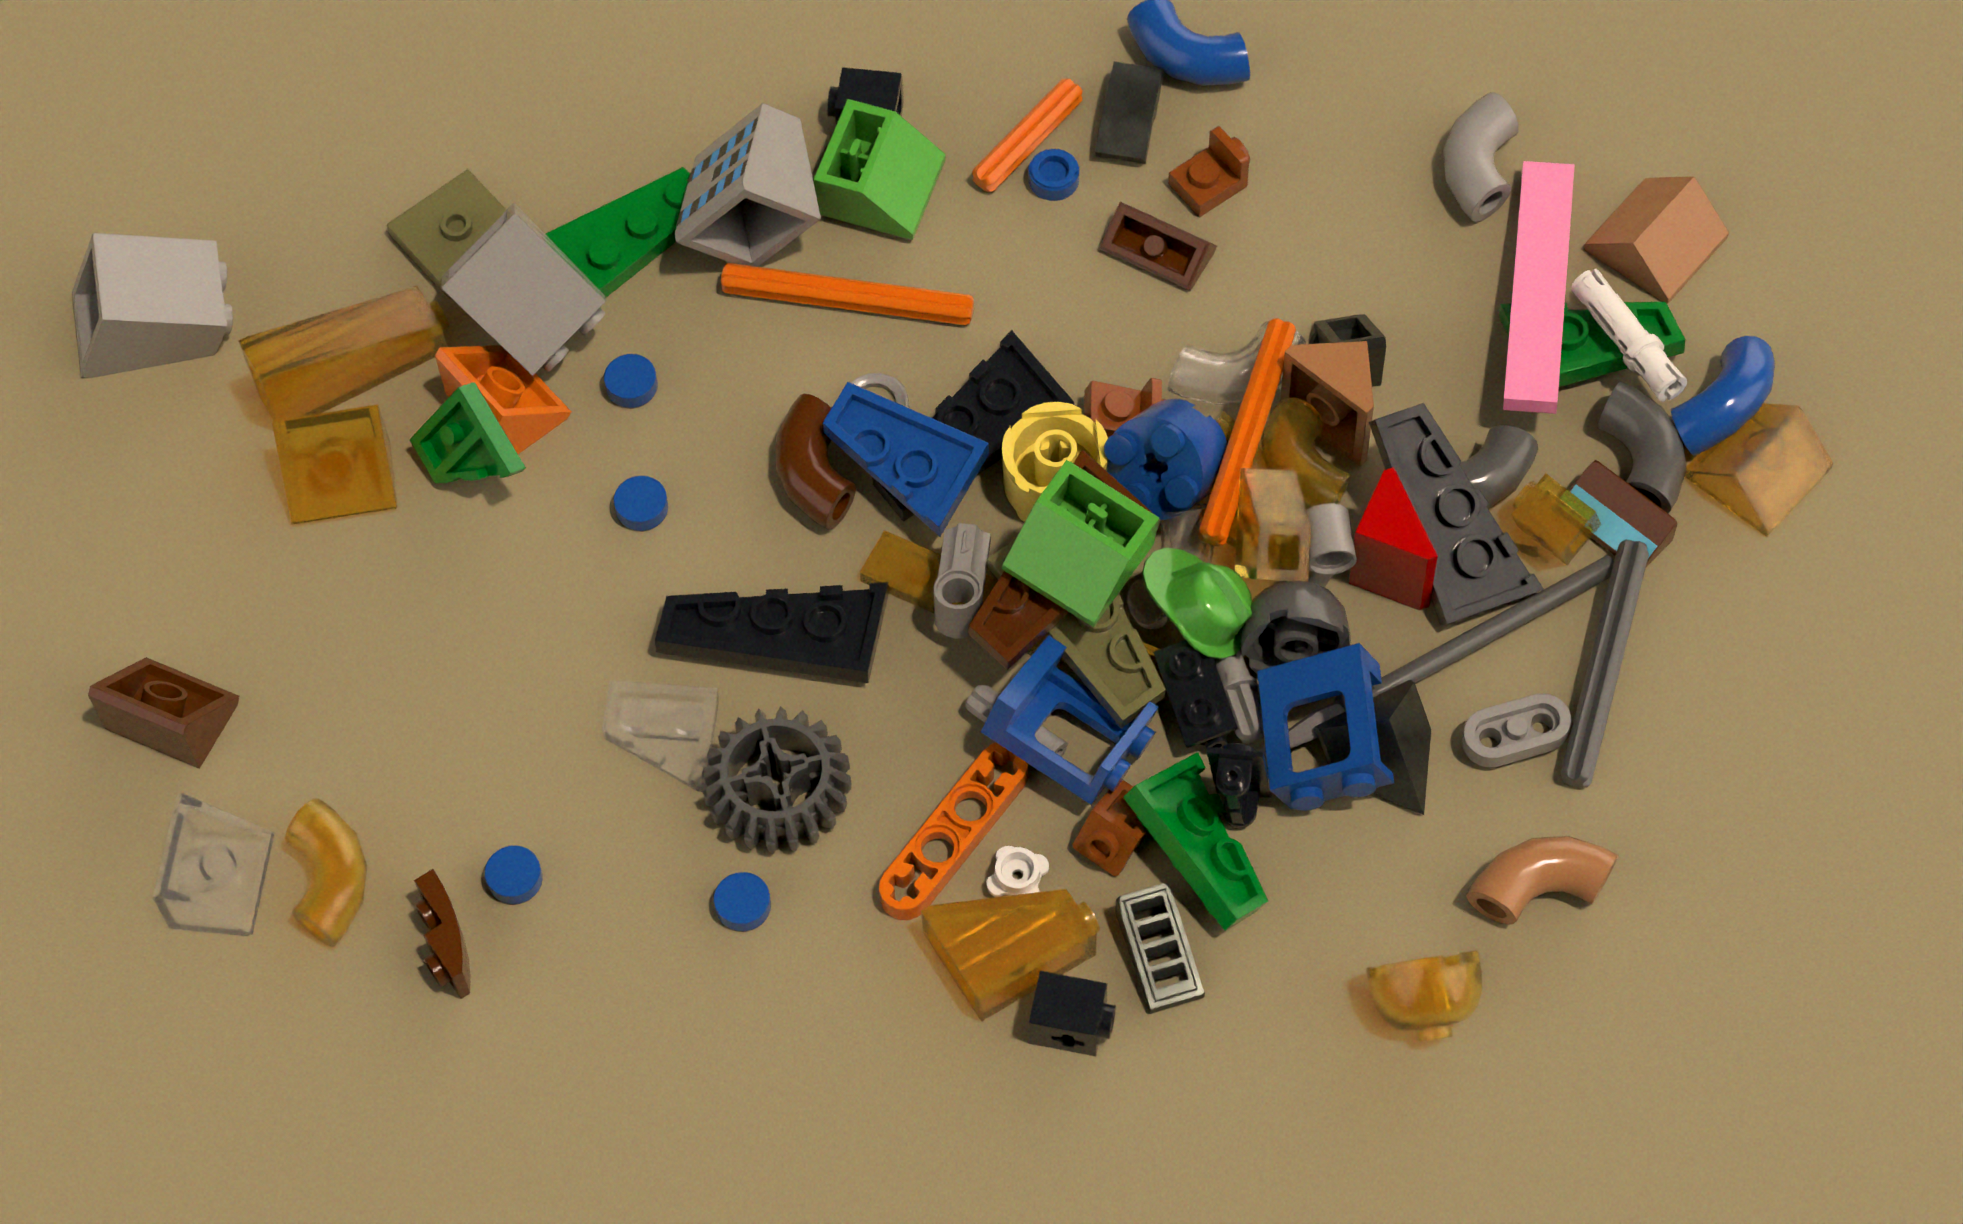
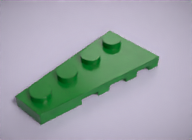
(625, 233)

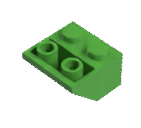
(877, 171)
(1081, 543)

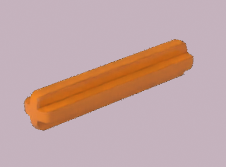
(1027, 135)

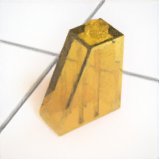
(1005, 941)

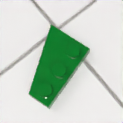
(1591, 352)
(1190, 832)

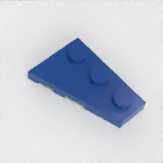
(907, 452)

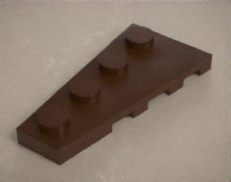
(1016, 614)

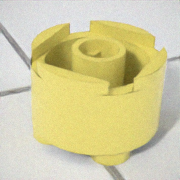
(1041, 445)

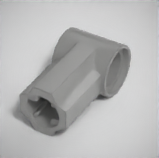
(1330, 542)
(960, 578)

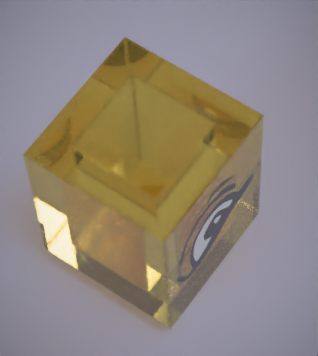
(1554, 518)

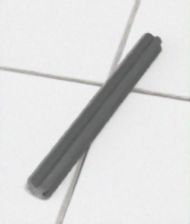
(1604, 664)

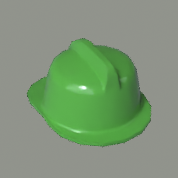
(1200, 598)

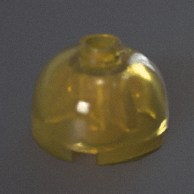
(1427, 993)

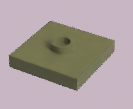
(446, 224)

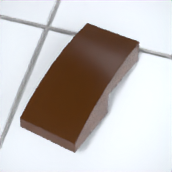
(445, 939)

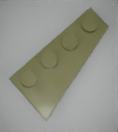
(1105, 657)

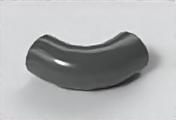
(1652, 442)
(1501, 462)

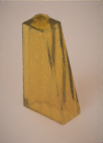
(342, 352)

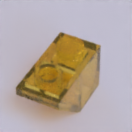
(1272, 527)

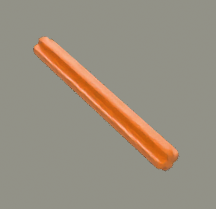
(847, 293)
(1246, 432)

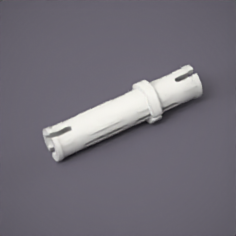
(1640, 350)

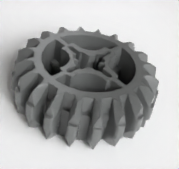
(768, 737)

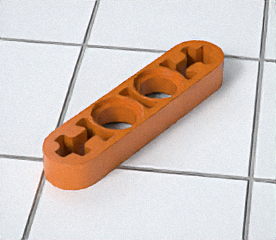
(948, 826)

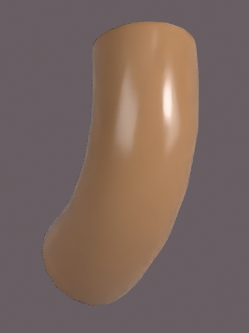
(1540, 868)

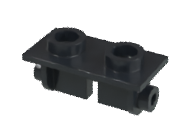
(1196, 695)
(1242, 778)

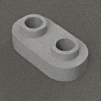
(1513, 730)

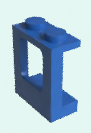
(1344, 672)
(1033, 697)

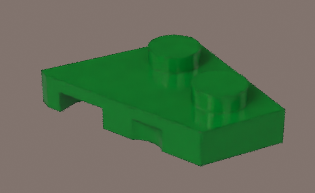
(465, 440)

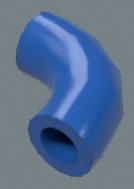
(1185, 53)
(1731, 398)

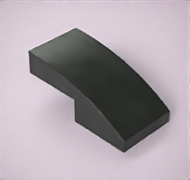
(1129, 112)

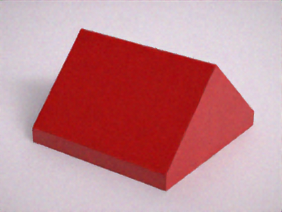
(1393, 547)

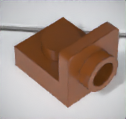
(1212, 173)
(1117, 404)
(1111, 832)

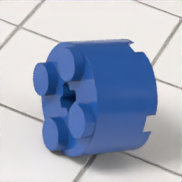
(1167, 455)

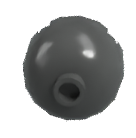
(1292, 624)

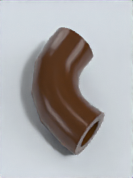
(805, 466)

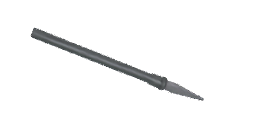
(1465, 643)

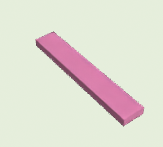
(1539, 288)

